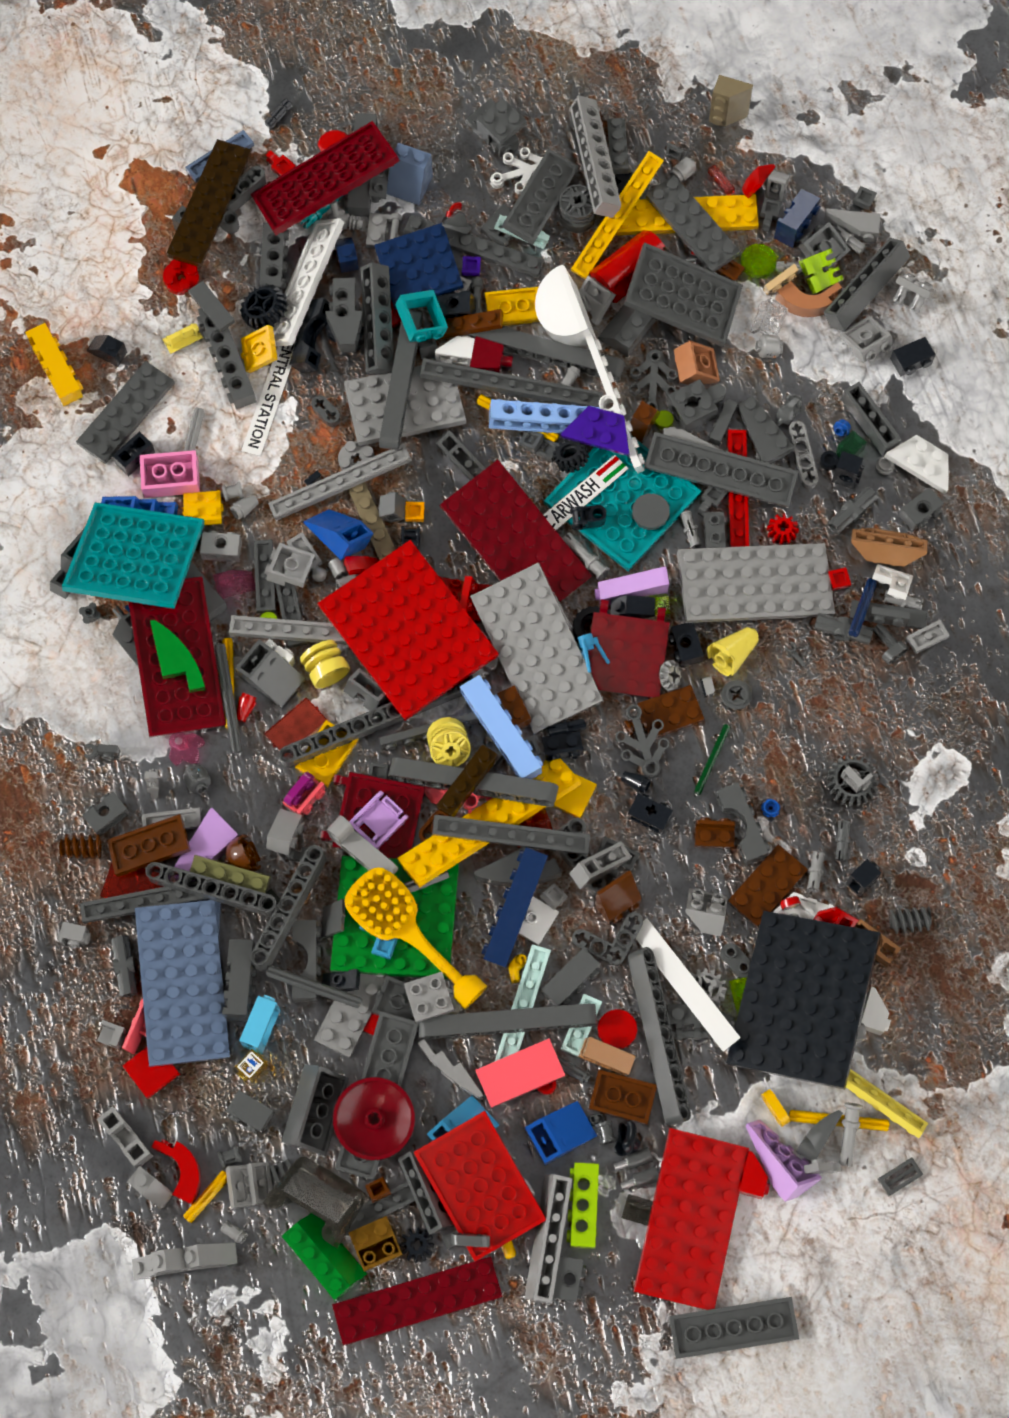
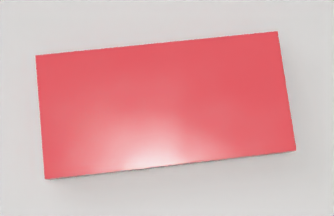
(520, 1073)

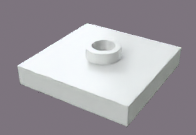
(537, 921)

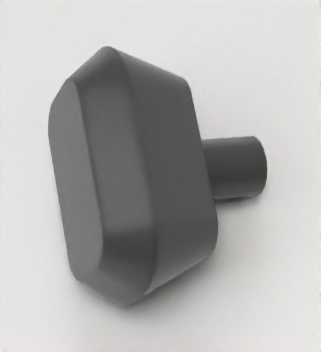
(596, 1118)

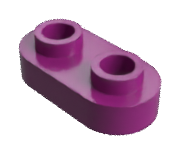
(304, 783)

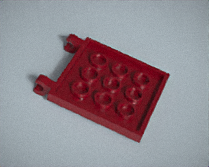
(634, 651)
(362, 789)

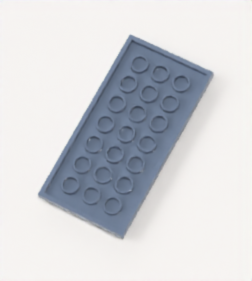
(181, 983)

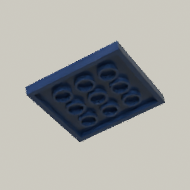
(420, 263)

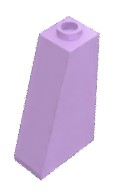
(638, 584)
(208, 841)

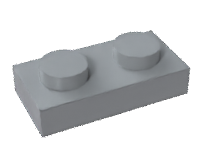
(927, 636)

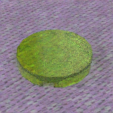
(758, 260)

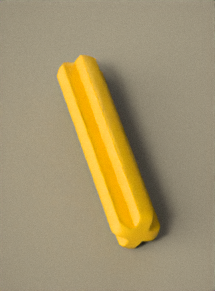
(205, 1198)

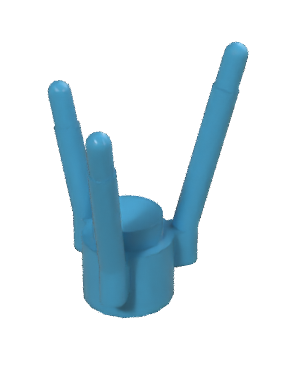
(585, 644)

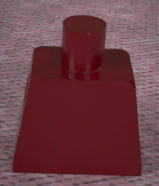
(489, 355)

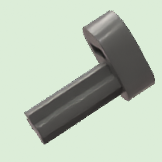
(896, 649)

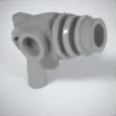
(340, 213)

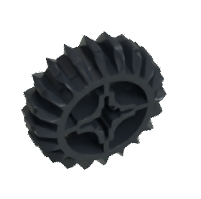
(264, 307)

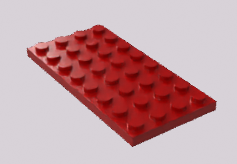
(691, 1220)

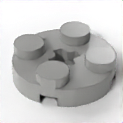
(352, 450)

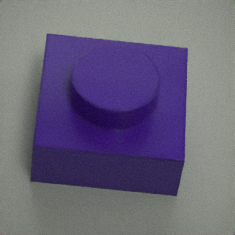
(471, 266)

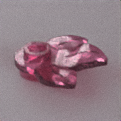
(187, 750)

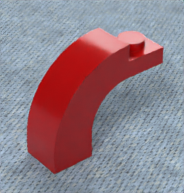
(190, 1173)

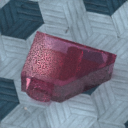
(234, 583)

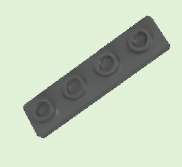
(892, 615)

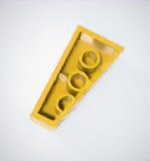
(54, 364)

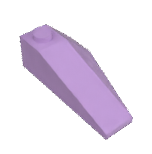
(780, 1163)

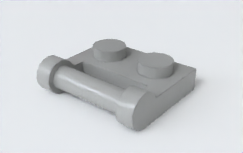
(377, 227)

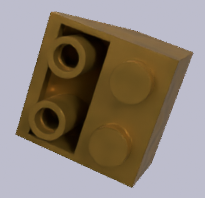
(375, 1243)

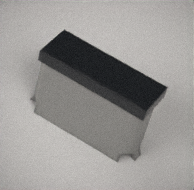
(316, 476)
(707, 686)

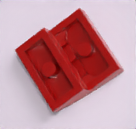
(148, 1078)

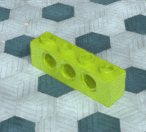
(590, 1173)

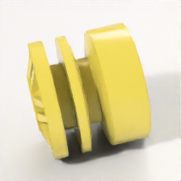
(325, 664)
(447, 733)

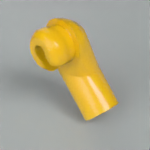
(515, 966)

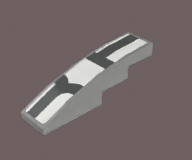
(455, 1074)

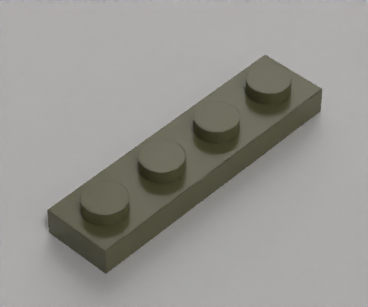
(230, 873)

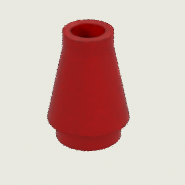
(245, 706)

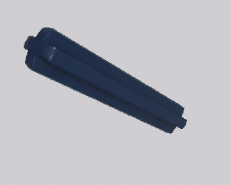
(862, 607)

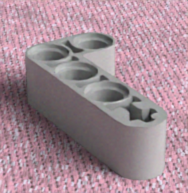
(359, 848)

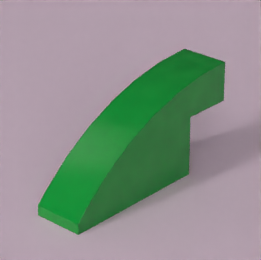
(175, 657)

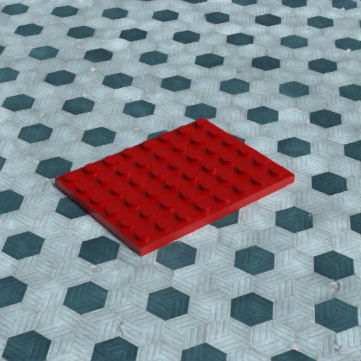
(407, 630)

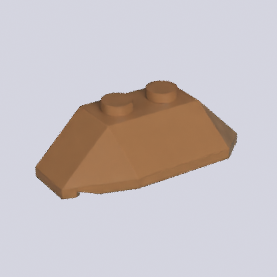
(888, 546)

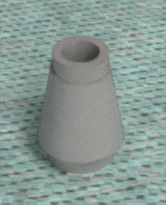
(243, 507)

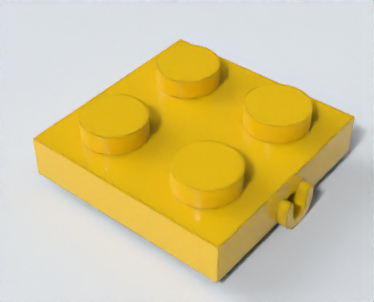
(258, 349)
(204, 505)

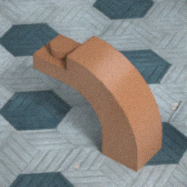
(804, 304)

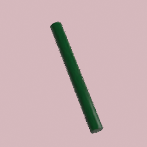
(712, 759)

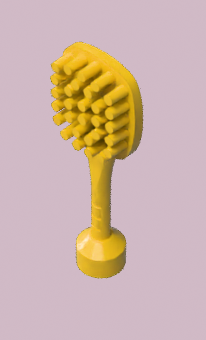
(389, 912)

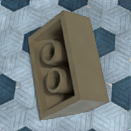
(730, 101)

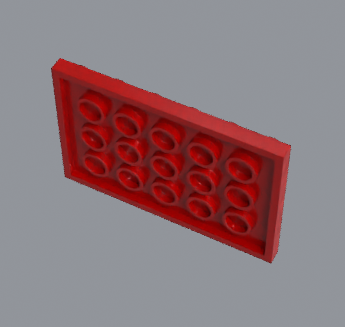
(480, 1184)

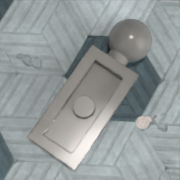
(301, 542)

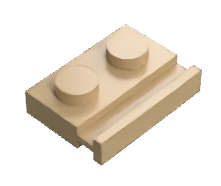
(775, 284)

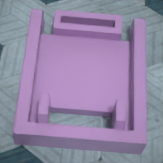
(380, 817)

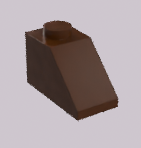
(643, 421)

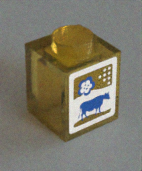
(251, 1066)

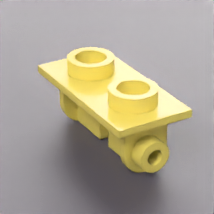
(182, 338)

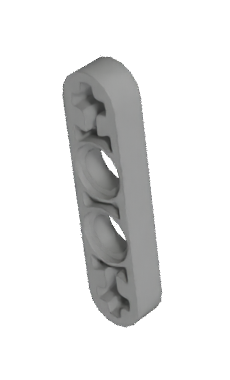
(803, 454)

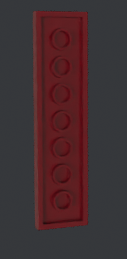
(417, 1301)

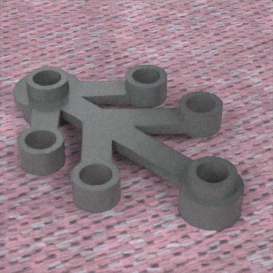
(653, 378)
(643, 744)

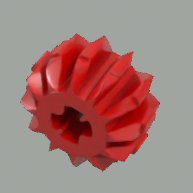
(789, 529)

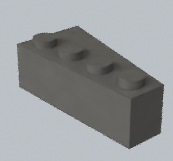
(240, 981)

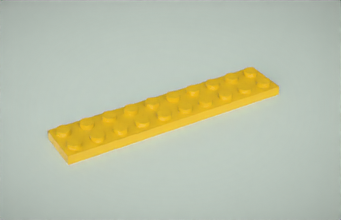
(441, 853)

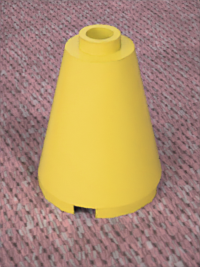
(732, 650)

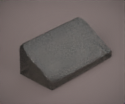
(637, 1209)

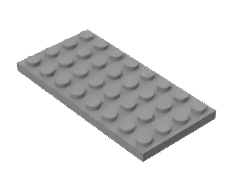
(755, 582)
(537, 647)

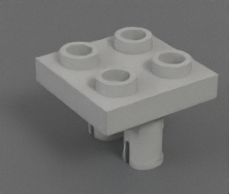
(922, 289)
(428, 997)

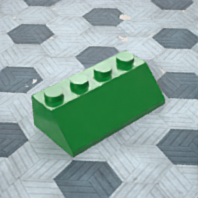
(331, 1266)

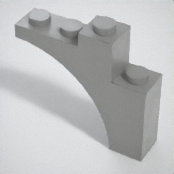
(184, 1259)

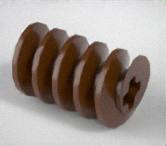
(83, 847)

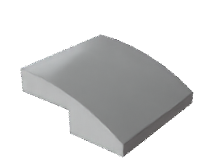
(248, 1184)

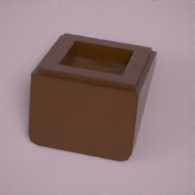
(377, 1189)

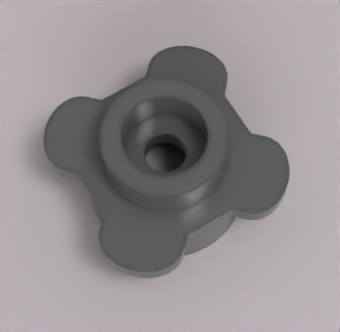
(93, 616)

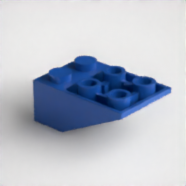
(340, 532)
(560, 1132)

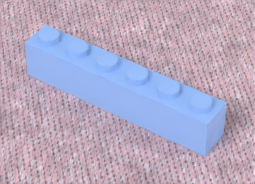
(500, 728)

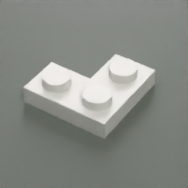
(898, 581)

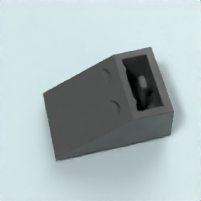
(269, 673)

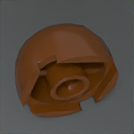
(242, 854)

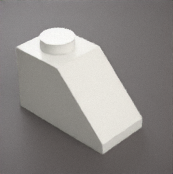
(458, 350)
(875, 1013)

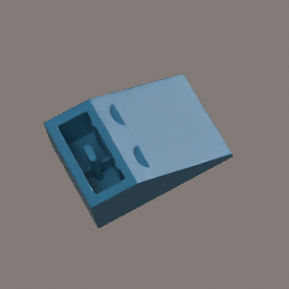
(461, 1114)

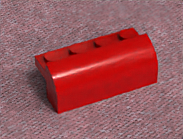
(618, 268)

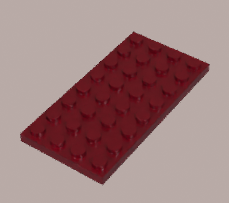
(324, 177)
(512, 531)
(168, 701)

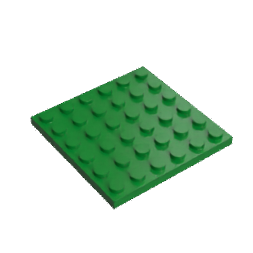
(434, 918)

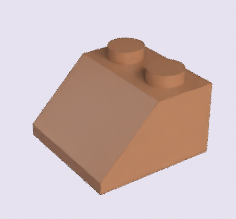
(695, 363)

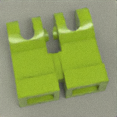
(819, 278)

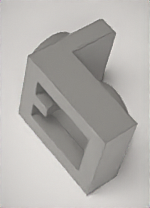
(854, 779)

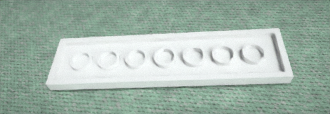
(306, 278)

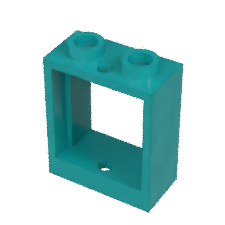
(417, 300)

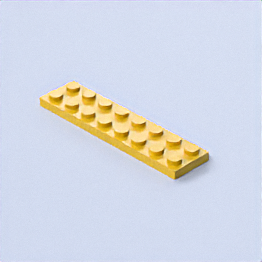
(728, 212)

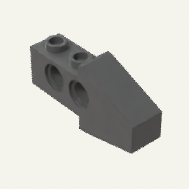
(346, 328)

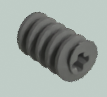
(910, 920)

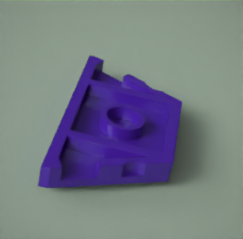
(600, 430)

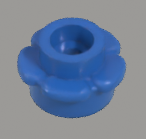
(842, 428)
(770, 803)

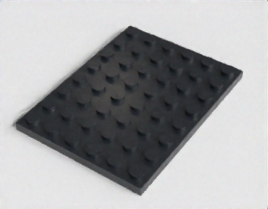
(804, 999)

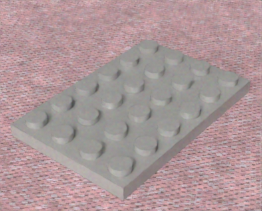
(429, 408)

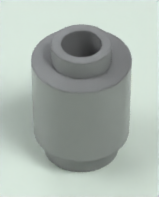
(684, 169)

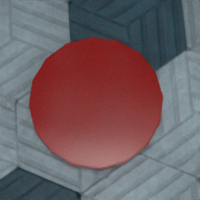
(617, 1028)

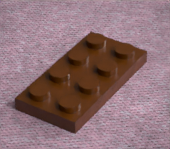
(148, 845)
(767, 885)

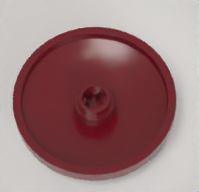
(373, 1118)

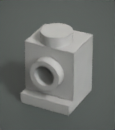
(74, 935)

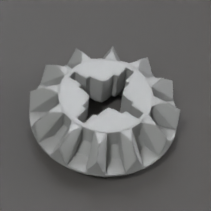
(668, 682)

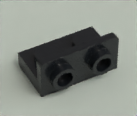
(563, 746)

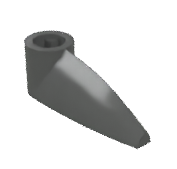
(818, 1136)

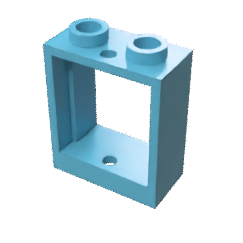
(260, 1024)

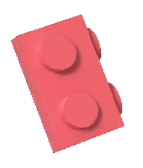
(308, 799)

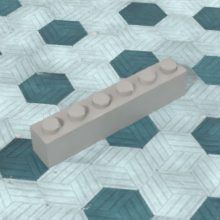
(548, 1239)

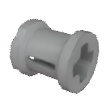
(232, 491)

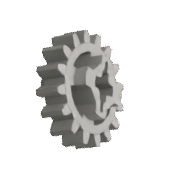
(711, 984)

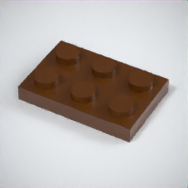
(676, 710)
(623, 1097)

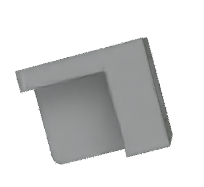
(112, 1035)

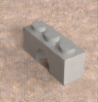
(125, 1137)

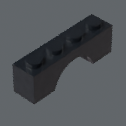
(304, 355)

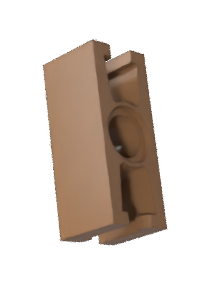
(884, 942)
(606, 1056)

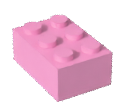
(169, 474)

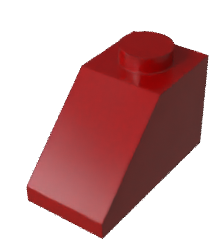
(754, 1178)

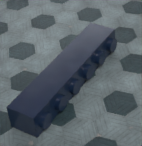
(515, 907)

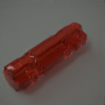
(721, 180)

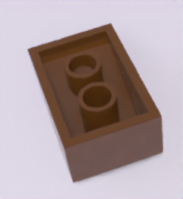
(618, 898)

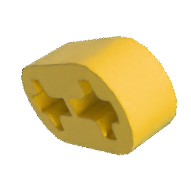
(775, 1107)

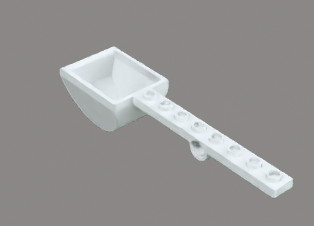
(567, 321)

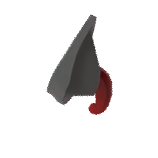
(456, 221)

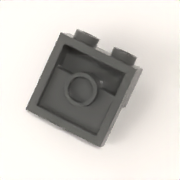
(823, 239)

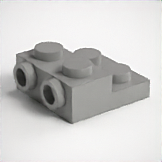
(867, 339)
(289, 565)

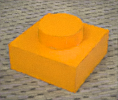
(414, 512)

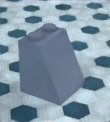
(411, 175)

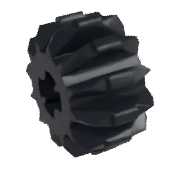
(422, 1249)

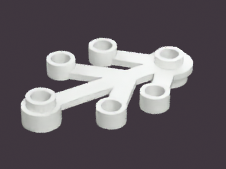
(526, 170)

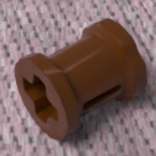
(630, 727)

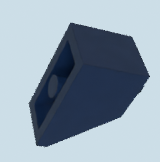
(346, 255)

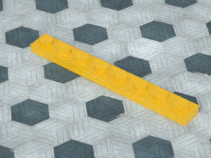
(610, 226)

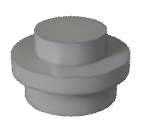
(884, 466)

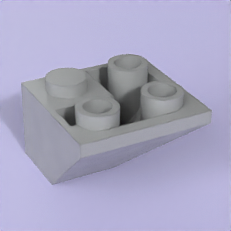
(707, 910)

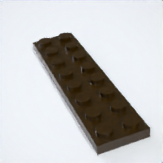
(208, 203)

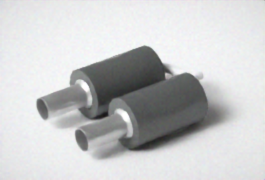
(638, 1159)

